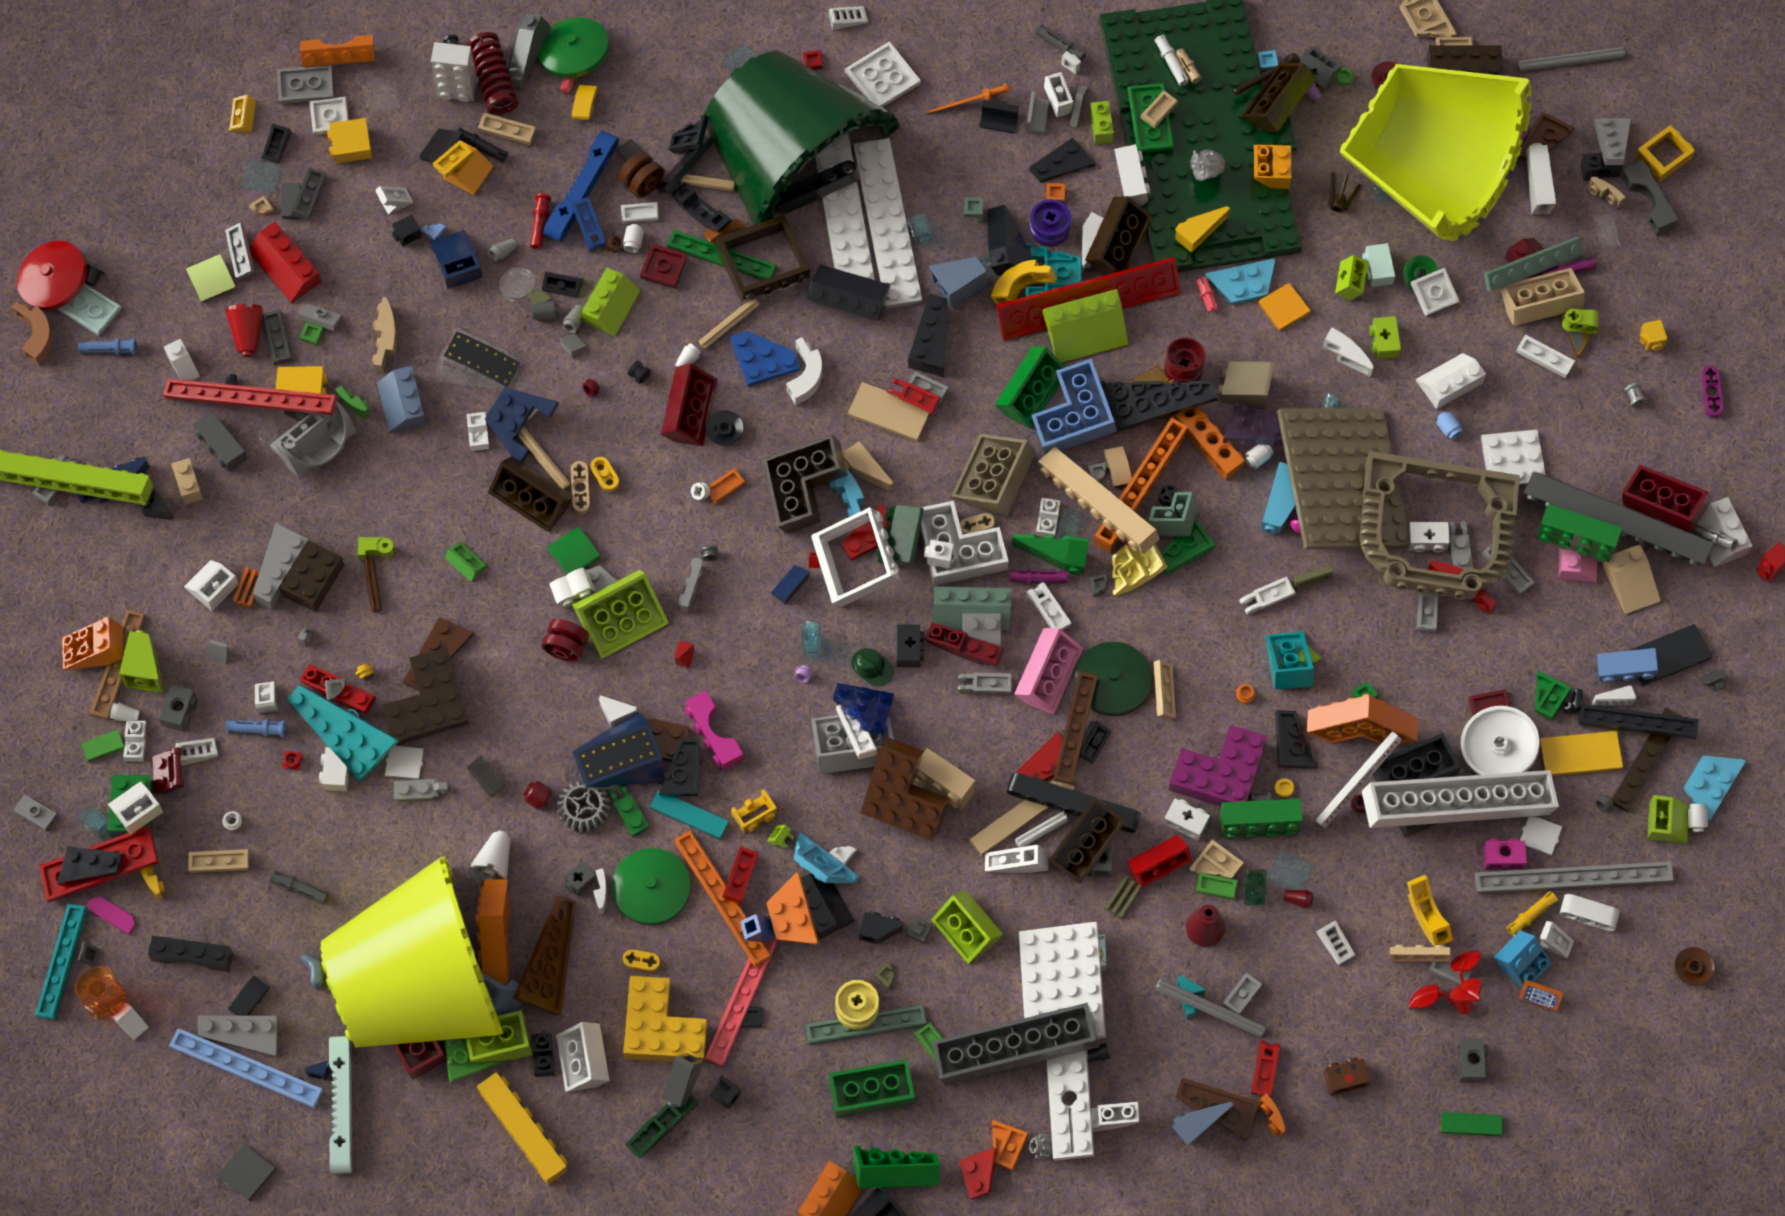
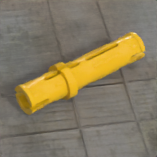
(1525, 919)

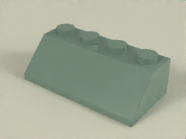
(953, 601)

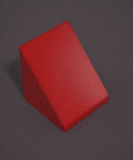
(813, 560)

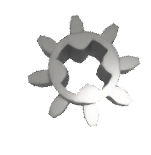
(1041, 1146)

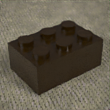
(312, 576)

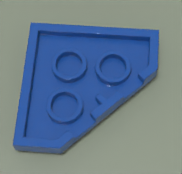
(762, 358)

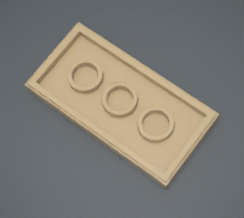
(887, 412)

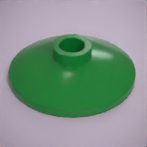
(1419, 262)

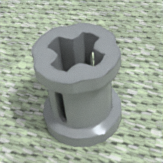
(1638, 399)

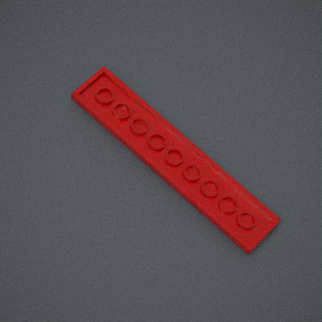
(1133, 287)

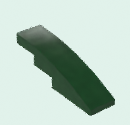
(658, 1127)

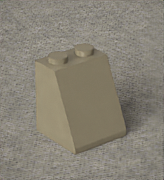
(1246, 383)

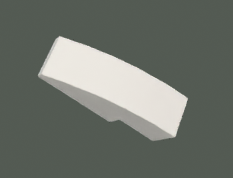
(1348, 352)

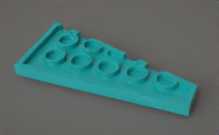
(347, 735)

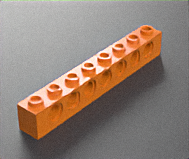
(1145, 477)

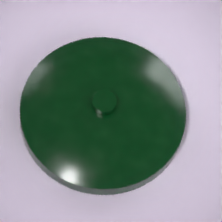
(1122, 677)

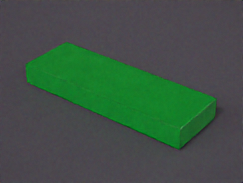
(1471, 1124)

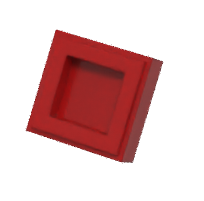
(813, 59)

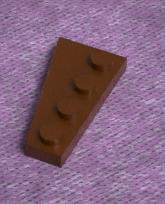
(1236, 1119)

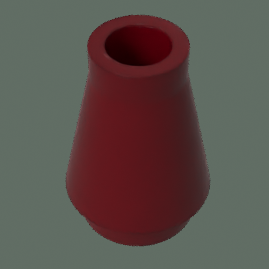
(1301, 898)

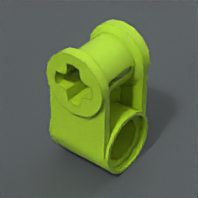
(1583, 321)

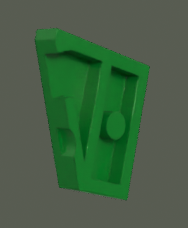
(1549, 695)

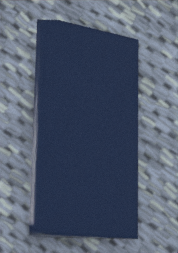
(790, 584)

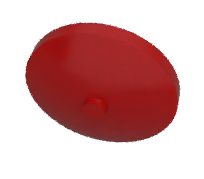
(52, 275)

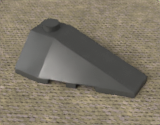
(525, 47)

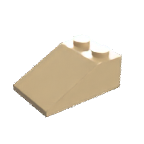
(1632, 579)

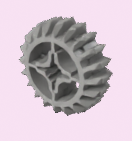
(570, 799)

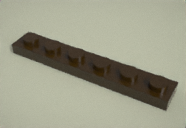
(1641, 768)

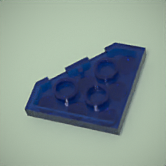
(865, 705)

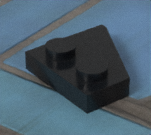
(690, 136)

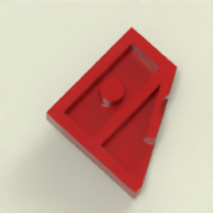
(978, 1172)

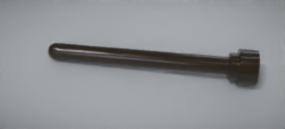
(1292, 58)

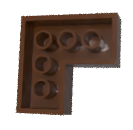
(895, 798)

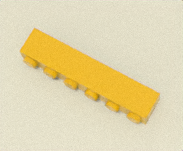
(522, 1128)

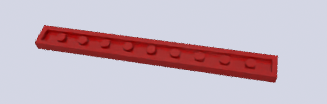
(250, 396)

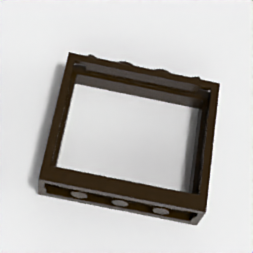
(753, 233)

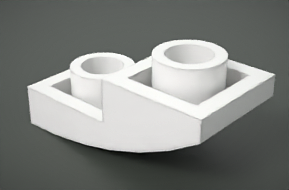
(1048, 517)
(135, 741)

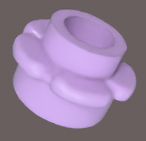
(803, 674)

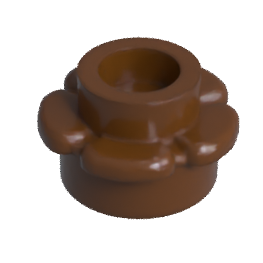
(617, 240)

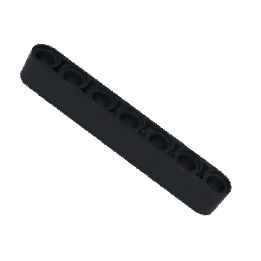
(1064, 798)

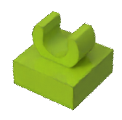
(779, 834)

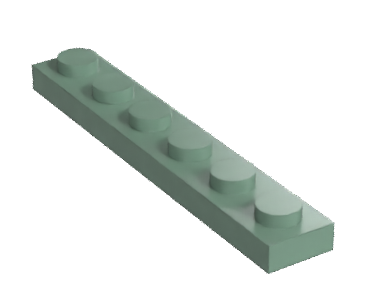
(1533, 264)

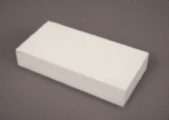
(639, 213)

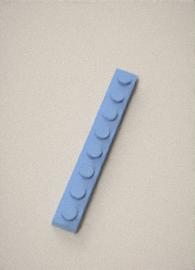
(246, 1068)

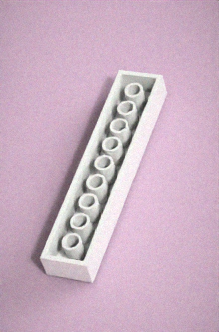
(1459, 798)

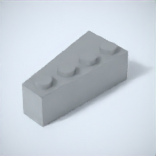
(279, 559)

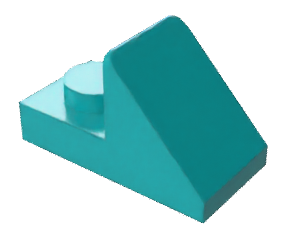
(1190, 986)

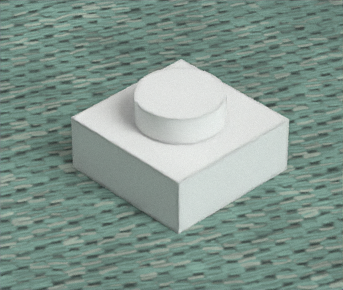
(1071, 62)

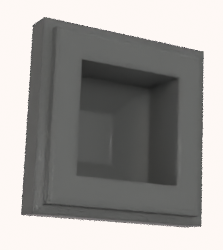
(88, 954)

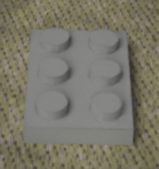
(305, 84)

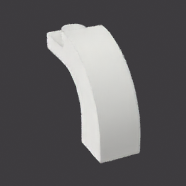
(807, 383)

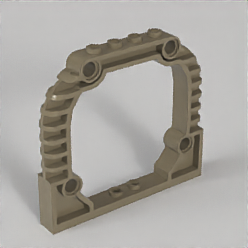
(1496, 488)

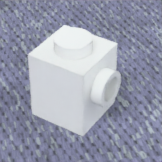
(939, 553)

